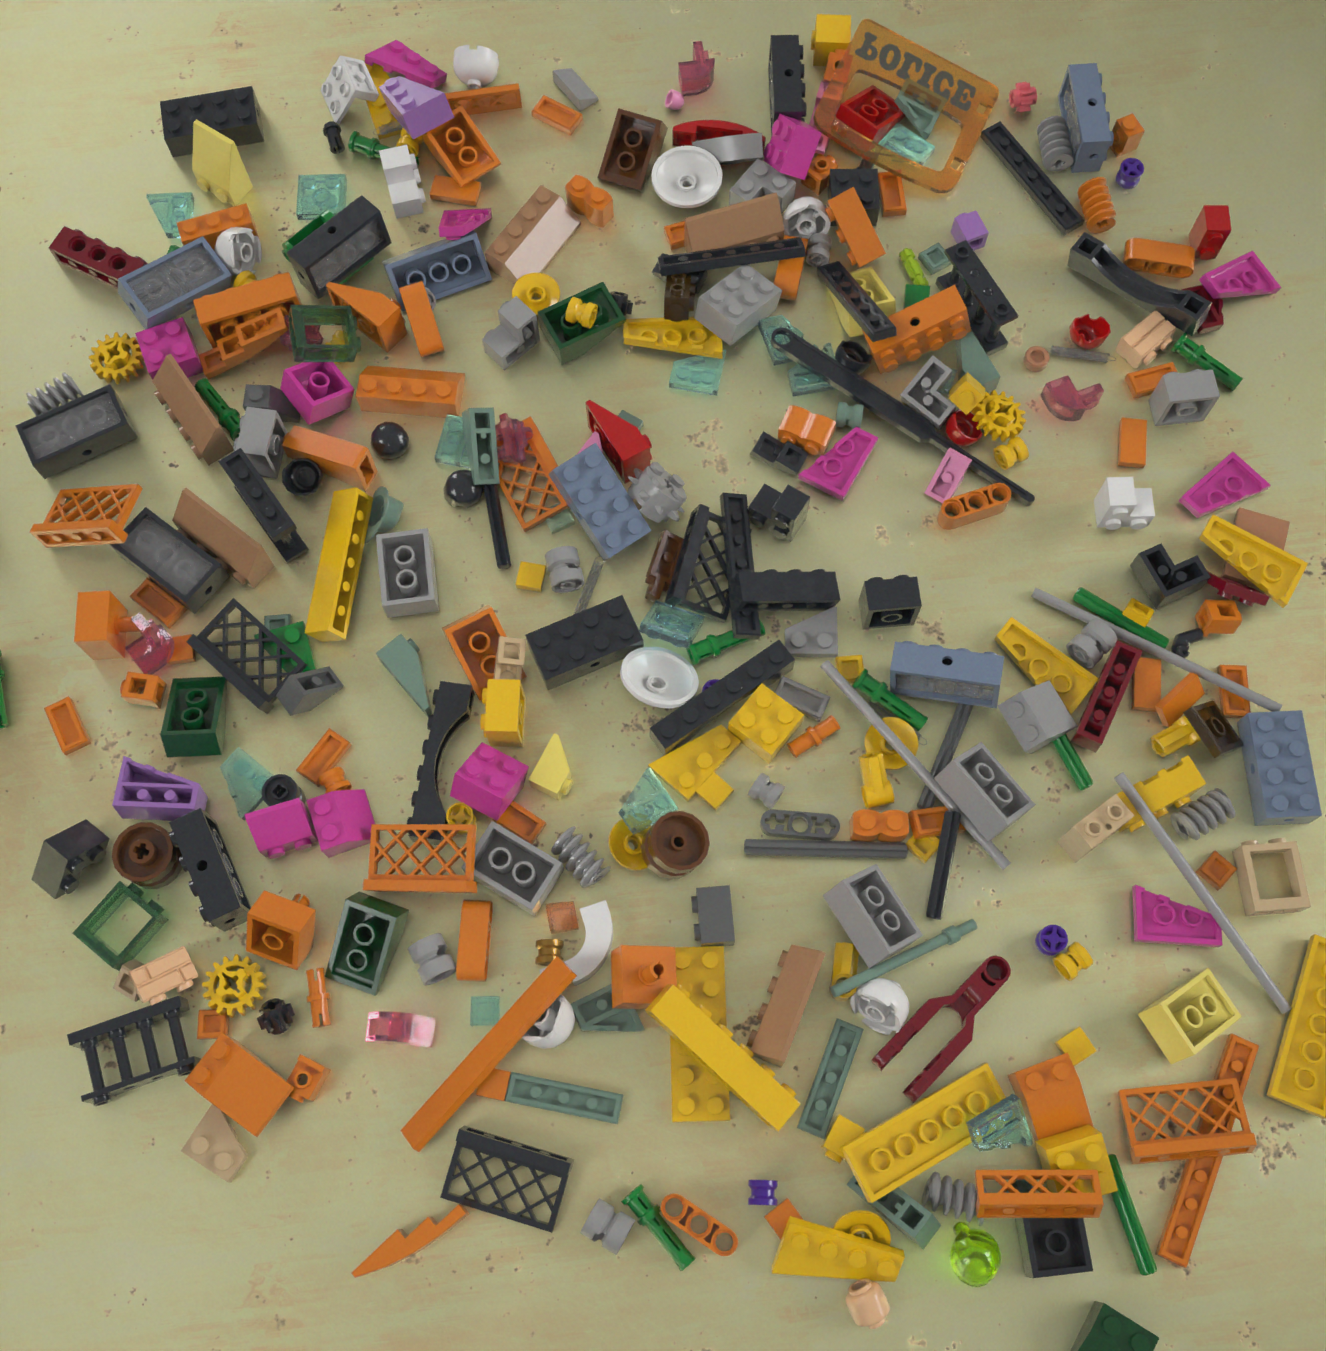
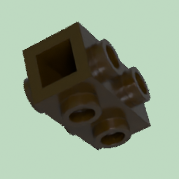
(678, 297)

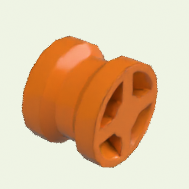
(334, 780)

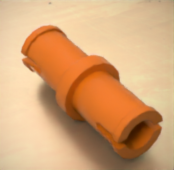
(813, 736)
(318, 997)

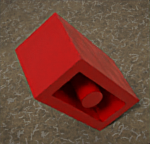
(1210, 231)

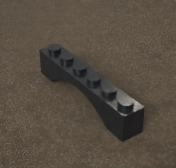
(1097, 262)
(452, 709)
(698, 712)

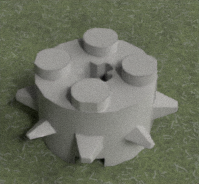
(658, 493)

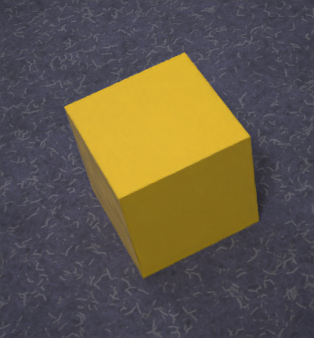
(829, 34)

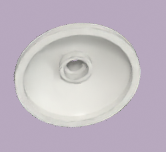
(687, 167)
(659, 677)

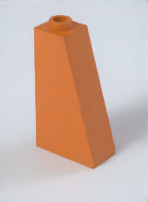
(333, 455)

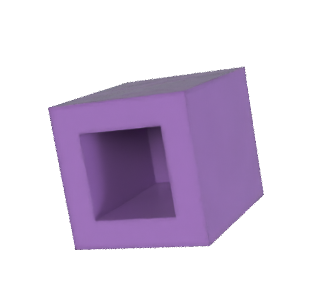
(970, 228)

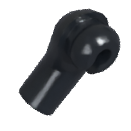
(1183, 640)

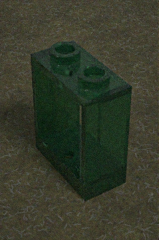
(323, 315)
(104, 910)

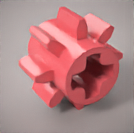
(1023, 97)

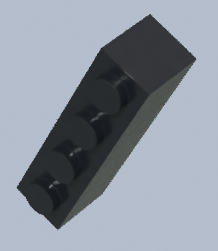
(784, 590)

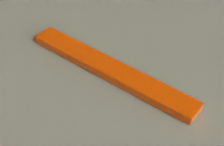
(487, 1054)
(1200, 1173)

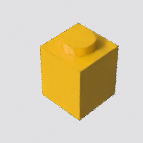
(967, 393)
(839, 1134)

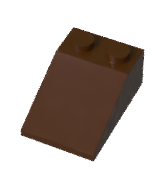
(632, 149)

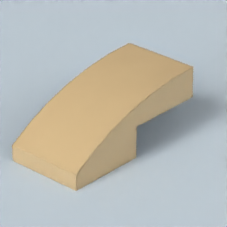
(509, 658)

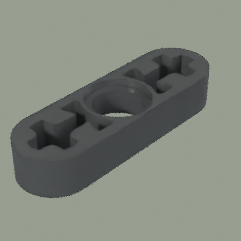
(807, 816)

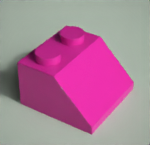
(341, 820)
(282, 828)

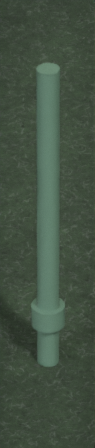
(948, 936)

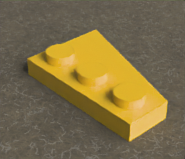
(695, 761)

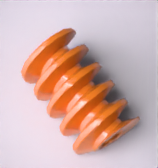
(1097, 205)

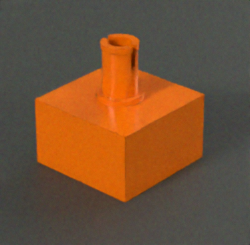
(102, 625)
(281, 929)
(640, 974)

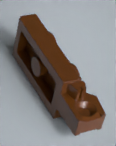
(662, 564)

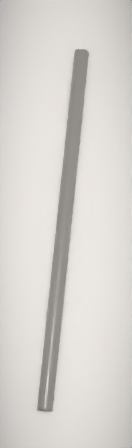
(1160, 652)
(912, 761)
(1203, 893)

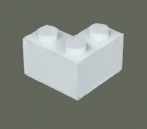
(402, 181)
(1123, 505)

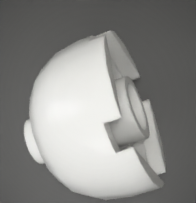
(475, 67)
(805, 218)
(238, 249)
(882, 1004)
(553, 1025)

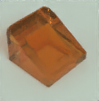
(561, 917)

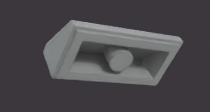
(574, 88)

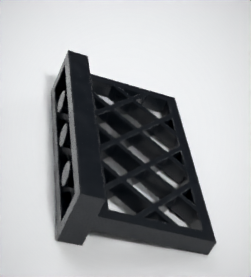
(686, 563)
(237, 675)
(516, 1153)

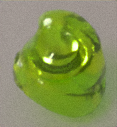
(974, 1255)

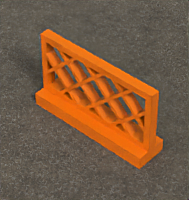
(547, 462)
(86, 530)
(421, 883)
(1187, 1146)

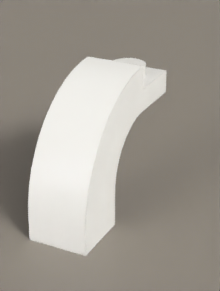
(596, 945)

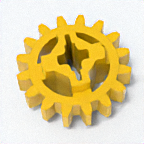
(117, 358)
(999, 416)
(244, 976)

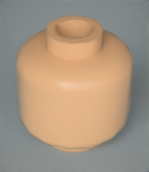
(867, 1303)

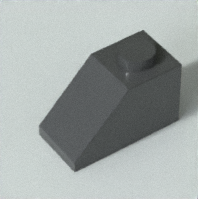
(270, 398)
(308, 689)

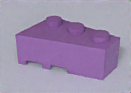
(415, 105)
(155, 795)

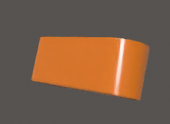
(1159, 257)
(789, 273)
(421, 319)
(982, 498)
(474, 940)
(713, 1229)

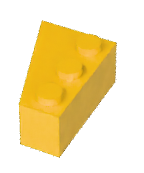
(1164, 790)

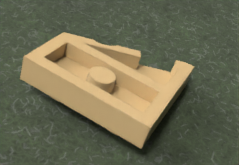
(216, 1145)

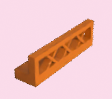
(486, 99)
(1038, 1204)

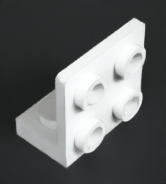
(347, 81)

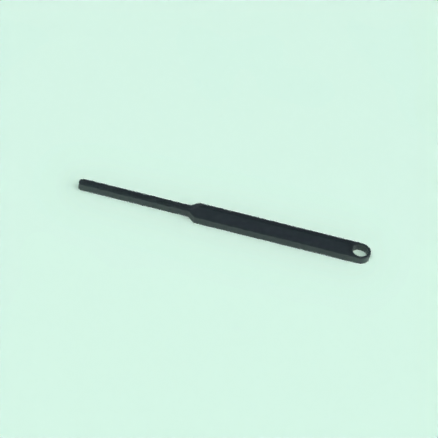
(882, 404)

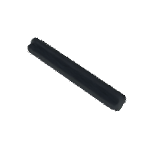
(497, 526)
(943, 865)

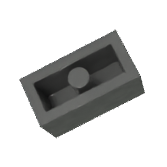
(714, 916)

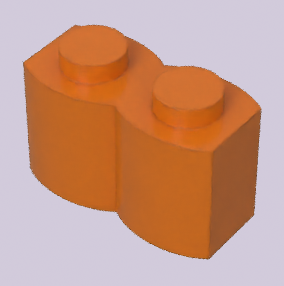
(589, 201)
(806, 430)
(885, 827)

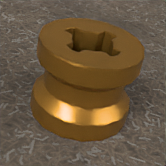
(548, 950)

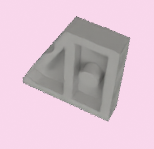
(814, 636)

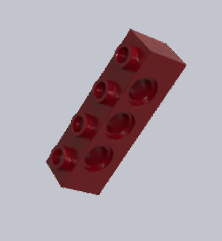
(93, 256)
(1106, 696)

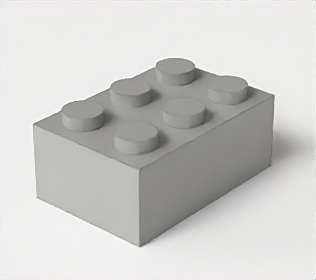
(737, 304)
(407, 573)
(984, 791)
(515, 868)
(872, 915)

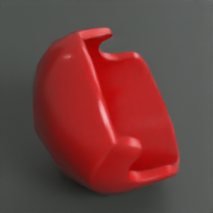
(1089, 332)
(962, 429)

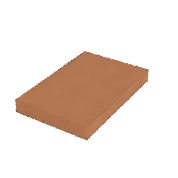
(1263, 526)

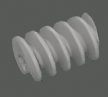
(1054, 144)
(53, 395)
(1203, 814)
(579, 859)
(951, 1196)

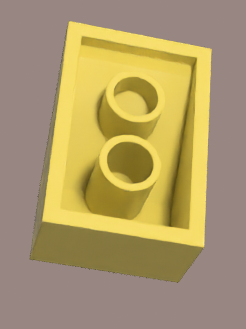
(218, 165)
(878, 293)
(1189, 1016)

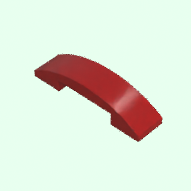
(699, 130)

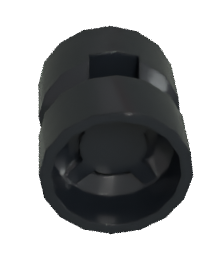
(286, 789)

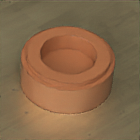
(1036, 358)

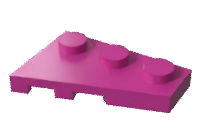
(401, 59)
(461, 222)
(1240, 278)
(841, 465)
(1222, 486)
(1169, 922)

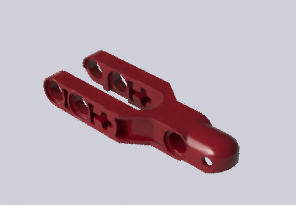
(966, 1003)

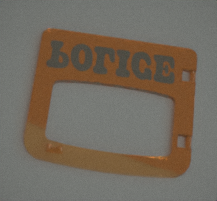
(920, 74)

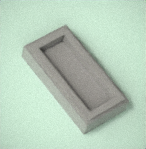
(804, 699)

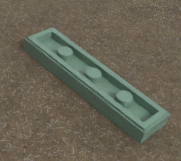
(830, 1078)
(564, 1098)

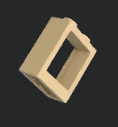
(1095, 828)
(1247, 882)

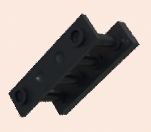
(983, 298)
(263, 505)
(116, 1030)

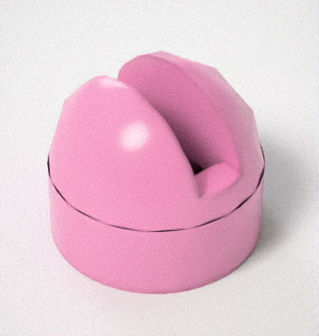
(674, 100)

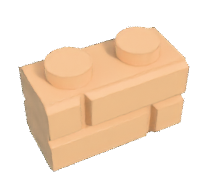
(1146, 339)
(163, 975)

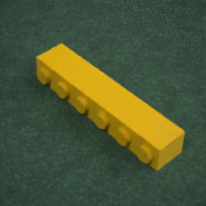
(339, 565)
(723, 1057)

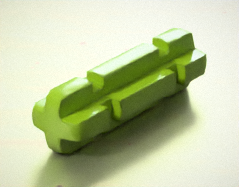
(912, 267)

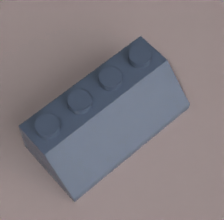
(442, 267)

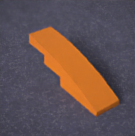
(247, 341)
(401, 1246)

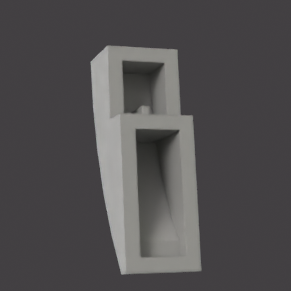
(734, 148)

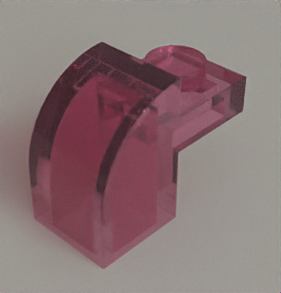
(696, 75)
(1068, 403)
(153, 648)
(400, 1028)

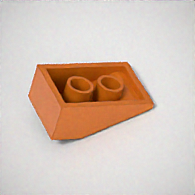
(461, 148)
(375, 313)
(475, 645)
(239, 1084)
(1051, 1097)

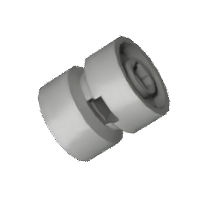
(564, 568)
(1092, 643)
(433, 960)
(607, 1226)

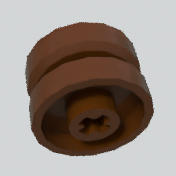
(675, 845)
(146, 856)

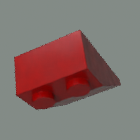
(870, 113)
(619, 440)

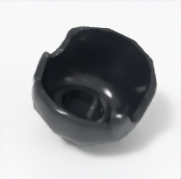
(853, 356)
(389, 440)
(302, 477)
(460, 489)

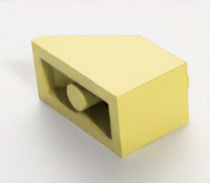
(552, 771)

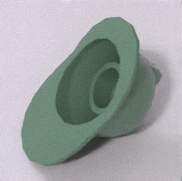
(384, 513)

